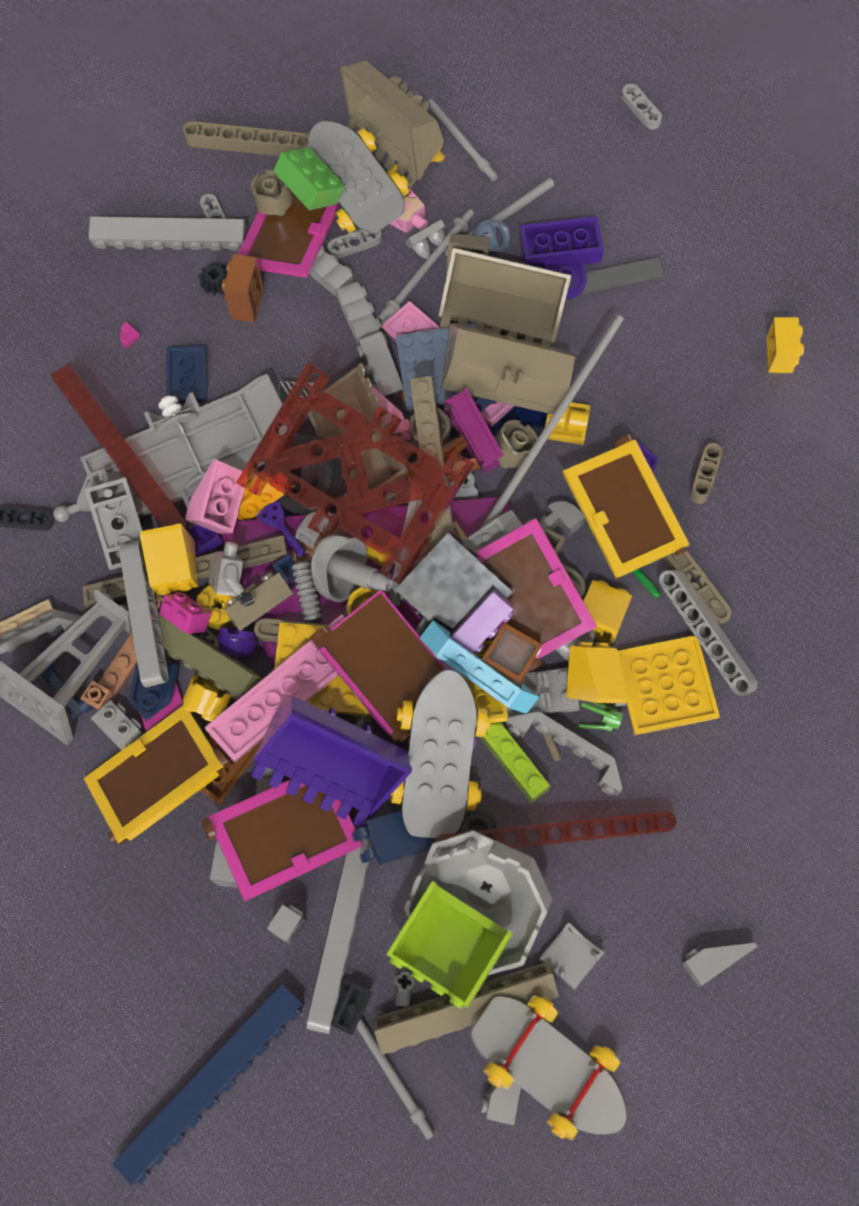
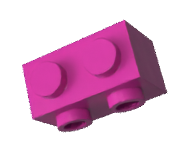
(185, 613)

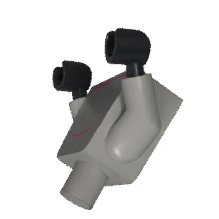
(226, 574)

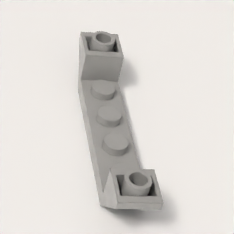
(493, 531)
(31, 630)
(610, 781)

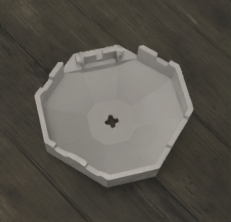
(517, 893)

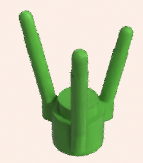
(611, 717)

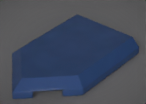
(155, 698)

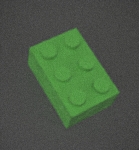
(309, 178)

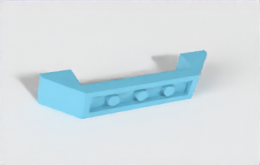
(477, 670)

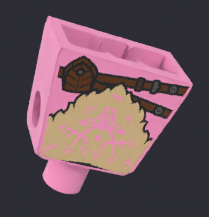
(413, 214)

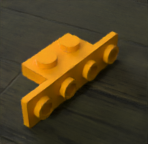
(254, 504)

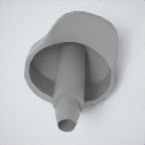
(341, 567)

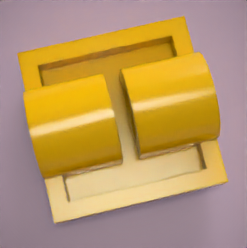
(572, 424)

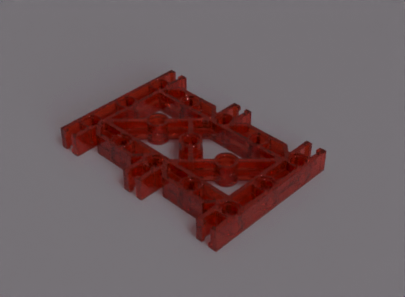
(348, 447)

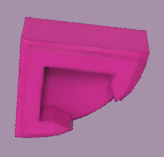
(128, 335)

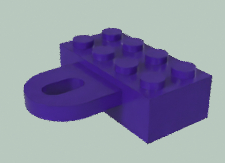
(563, 248)

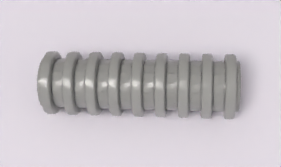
(306, 592)

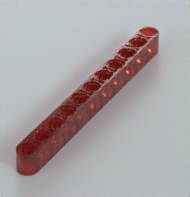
(117, 448)
(586, 826)

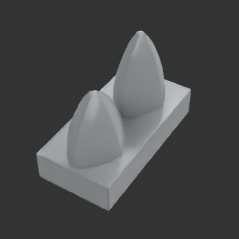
(419, 240)

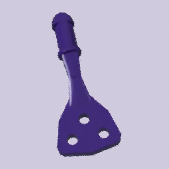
(279, 524)

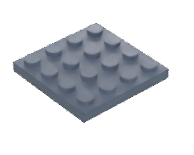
(423, 356)

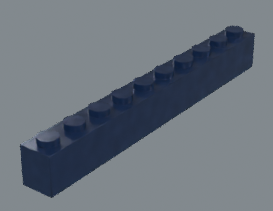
(207, 1085)

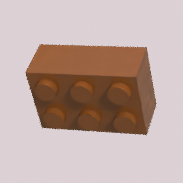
(243, 288)

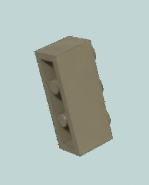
(266, 595)

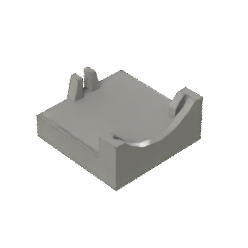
(571, 956)

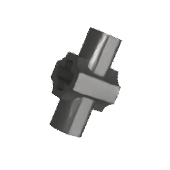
(403, 995)

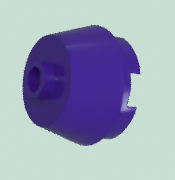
(236, 642)

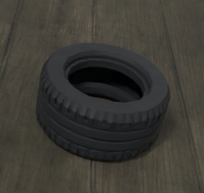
(329, 480)

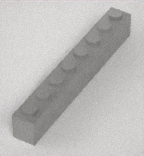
(167, 232)

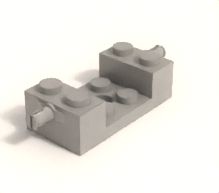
(109, 502)

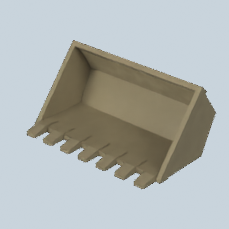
(393, 118)
(503, 296)
(357, 394)

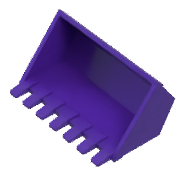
(331, 759)

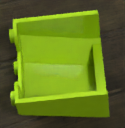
(449, 945)

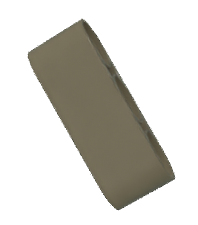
(711, 466)

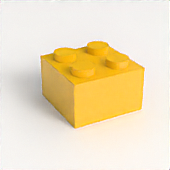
(784, 344)

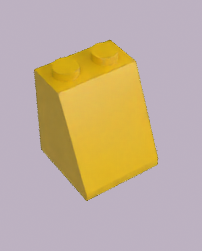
(169, 559)
(607, 609)
(595, 674)

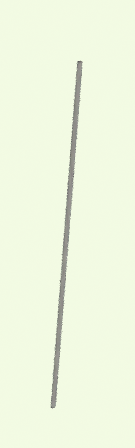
(536, 448)

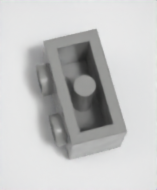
(116, 725)

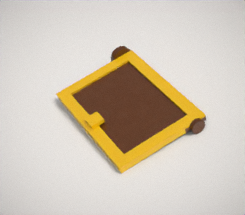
(626, 508)
(154, 775)

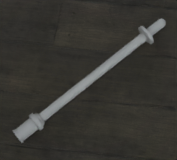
(393, 306)

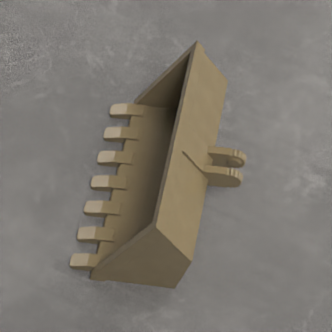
(506, 369)

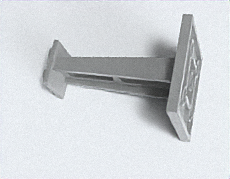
(50, 711)

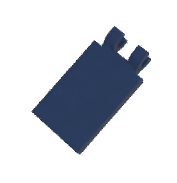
(390, 839)

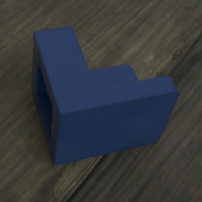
(284, 568)

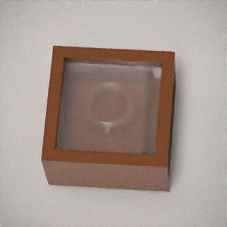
(512, 653)

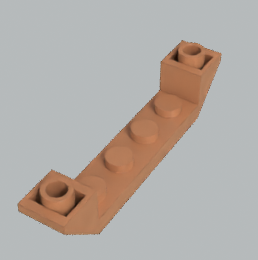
(116, 674)

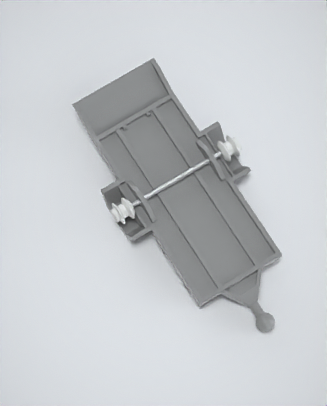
(186, 442)

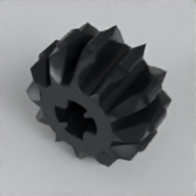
(212, 278)

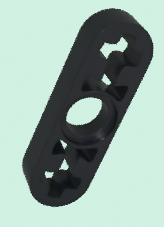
(31, 524)

